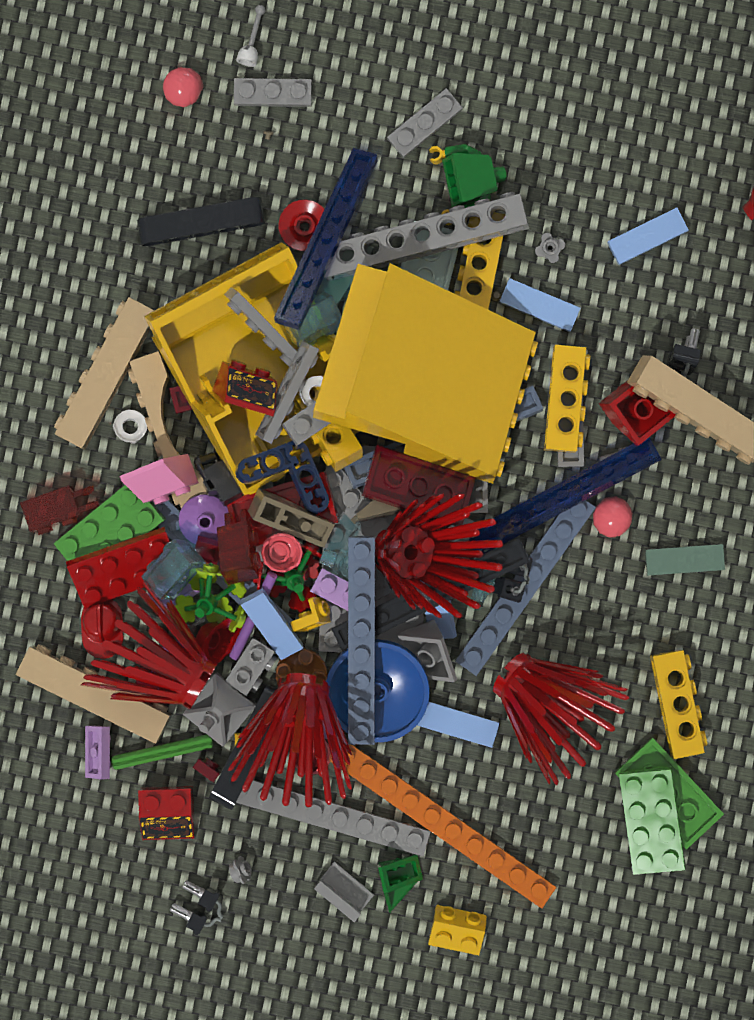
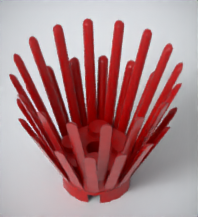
(414, 553)
(178, 673)
(541, 685)
(296, 713)

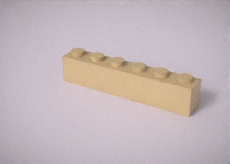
(105, 375)
(694, 406)
(64, 680)

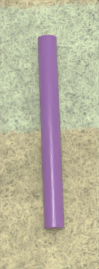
(249, 625)

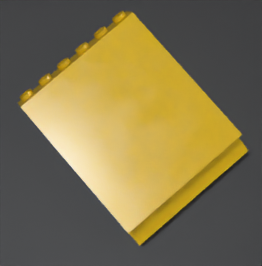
(203, 331)
(426, 371)

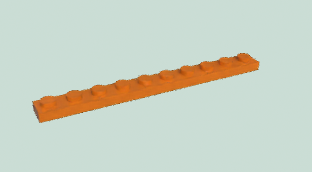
(449, 827)

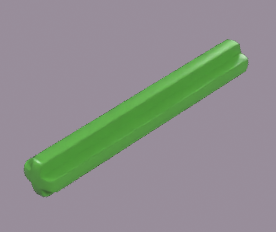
(161, 751)

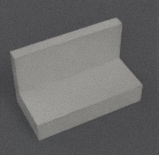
(343, 891)

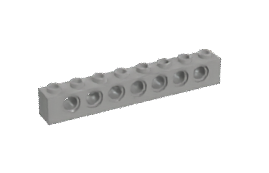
(514, 221)

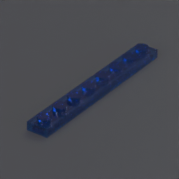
(325, 239)
(569, 493)

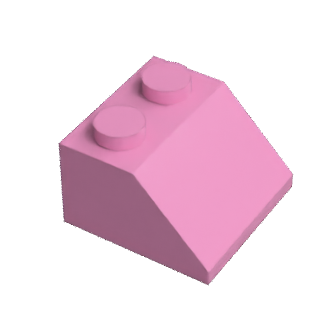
(161, 479)

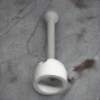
(248, 54)

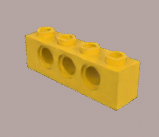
(486, 276)
(564, 357)
(339, 454)
(662, 666)

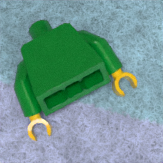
(468, 174)

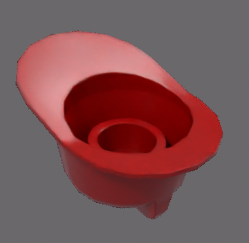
(99, 625)
(217, 639)

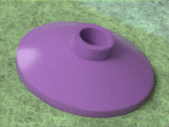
(201, 507)

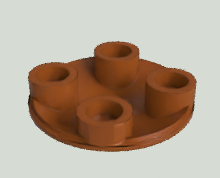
(305, 662)

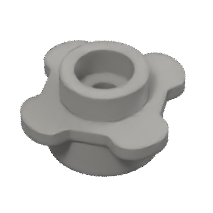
(551, 255)
(240, 870)

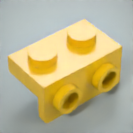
(457, 930)

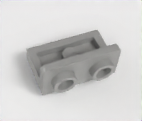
(250, 666)

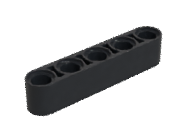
(201, 221)
(225, 791)

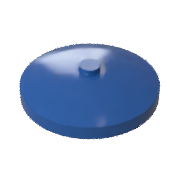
(399, 690)

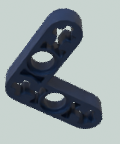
(287, 462)

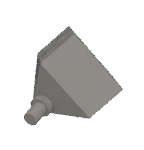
(220, 709)

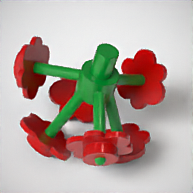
(295, 579)

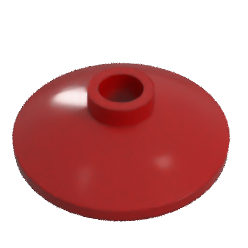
(293, 216)

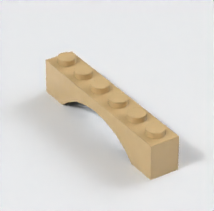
(152, 380)

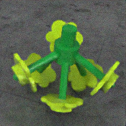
(214, 606)

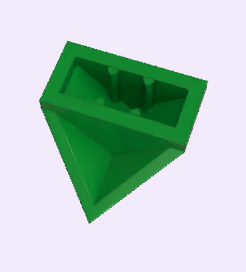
(398, 878)

